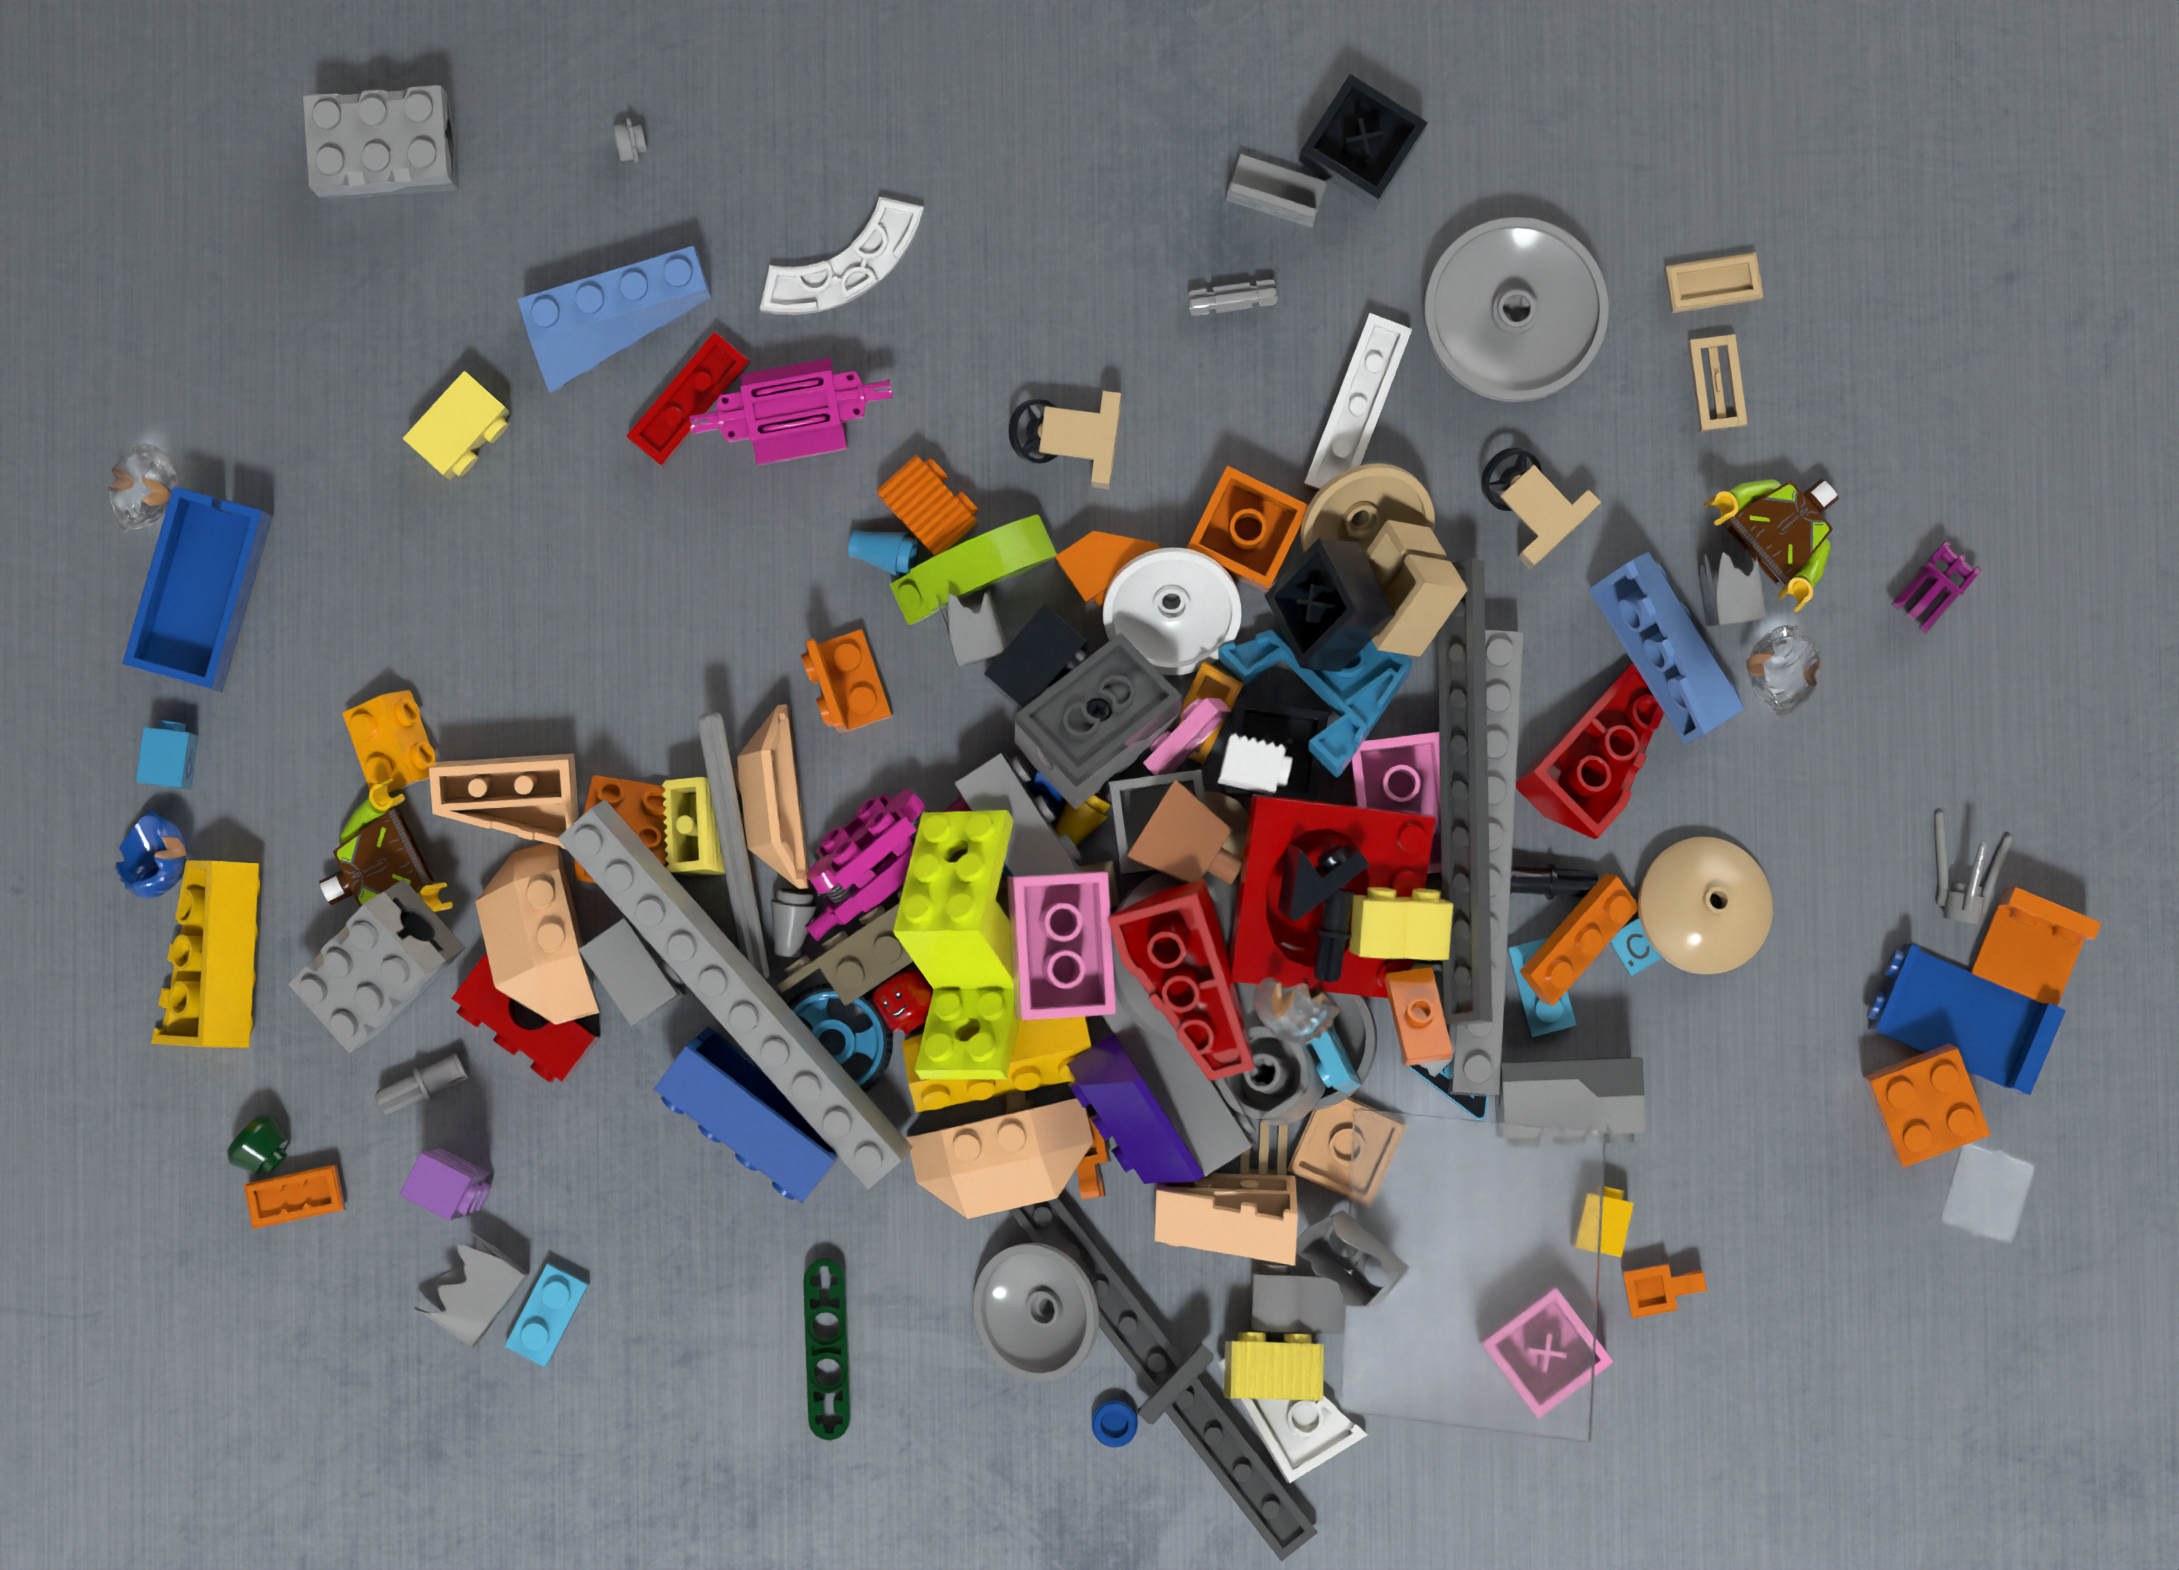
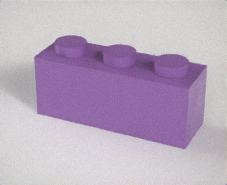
(446, 1184)

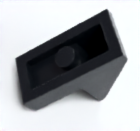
(1307, 886)

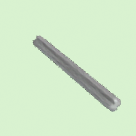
(732, 841)

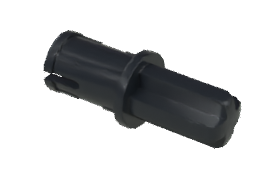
(1552, 881)
(1333, 935)

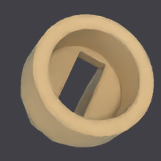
(1015, 1102)

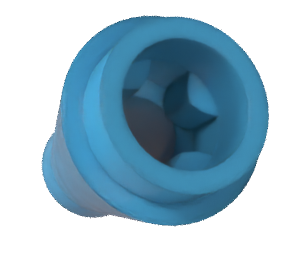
(886, 550)

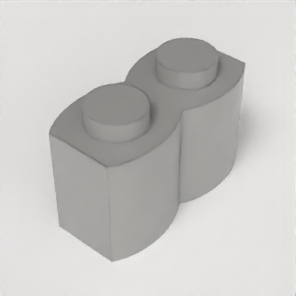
(1295, 1302)

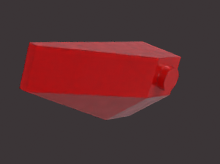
(1592, 763)
(1182, 963)

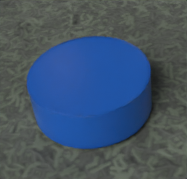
(1114, 1423)

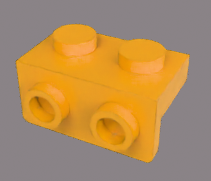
(390, 740)

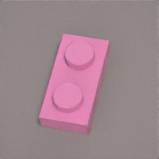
(1174, 748)

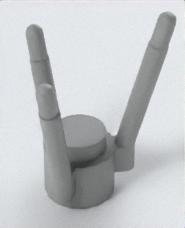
(1966, 901)

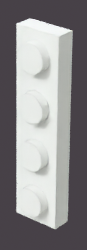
(1359, 400)

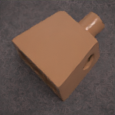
(1185, 840)

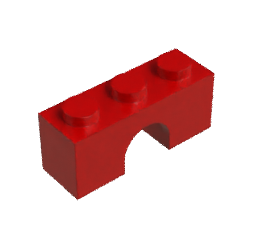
(553, 1048)

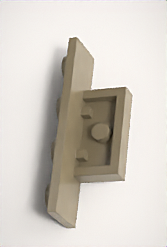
(858, 961)

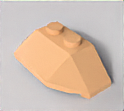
(772, 798)
(536, 936)
(1003, 1158)

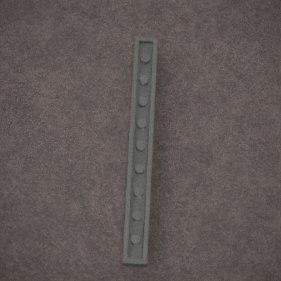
(1465, 802)
(1153, 1360)

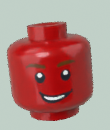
(904, 1001)

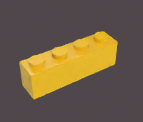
(212, 957)
(1037, 1061)

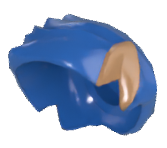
(152, 856)

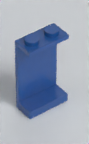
(1940, 1004)

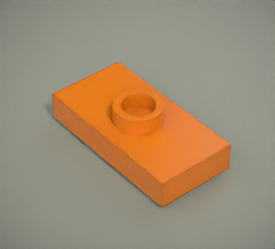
(1418, 1016)
(294, 1196)

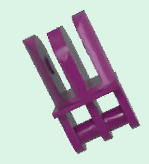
(1938, 583)

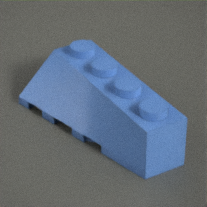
(602, 314)
(1666, 648)

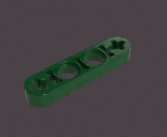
(833, 1348)

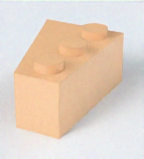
(510, 794)
(1230, 1215)

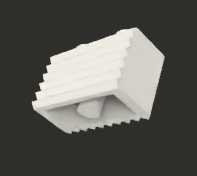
(1254, 765)

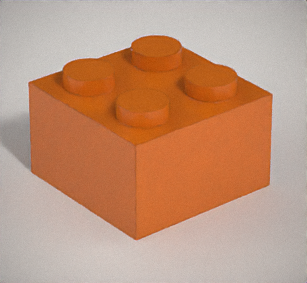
(1248, 528)
(1926, 1105)

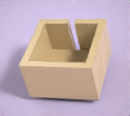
(1416, 583)

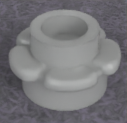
(629, 141)

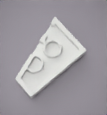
(1300, 1431)

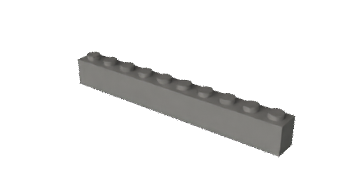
(735, 993)
(1479, 1046)
(1184, 1093)

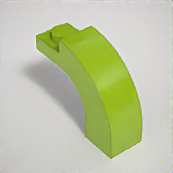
(972, 567)

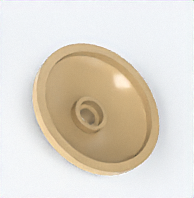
(1378, 490)
(1678, 909)

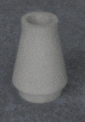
(790, 914)

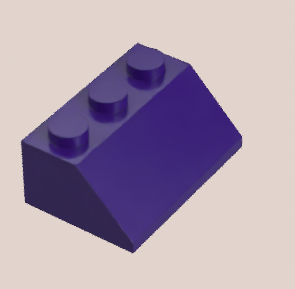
(1130, 1115)

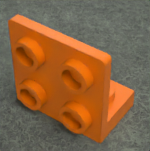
(848, 682)
(638, 806)
(2032, 945)

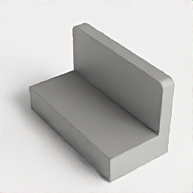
(1276, 190)

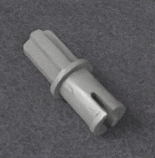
(421, 1084)

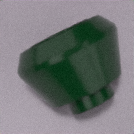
(258, 1146)

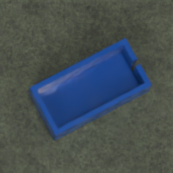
(197, 589)
(747, 1113)

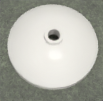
(1178, 632)

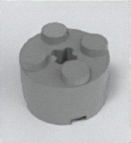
(1294, 1085)

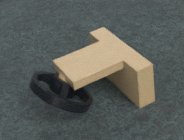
(1071, 434)
(1535, 503)

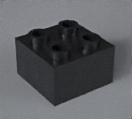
(1362, 141)
(1329, 605)
(1036, 658)
(1292, 729)

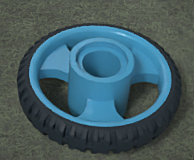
(875, 1042)

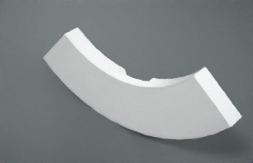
(851, 272)

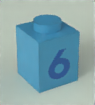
(167, 756)

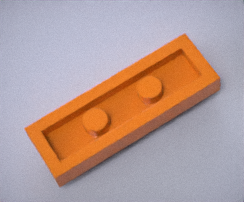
(1579, 939)

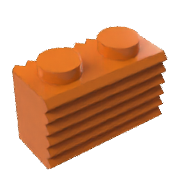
(928, 506)

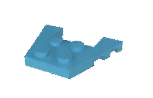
(1355, 693)

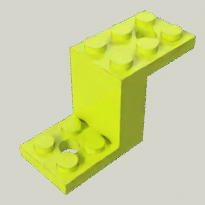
(961, 943)

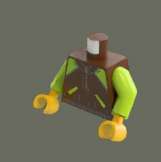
(1781, 531)
(378, 853)

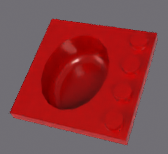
(1276, 947)

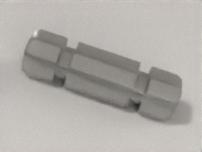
(1232, 297)

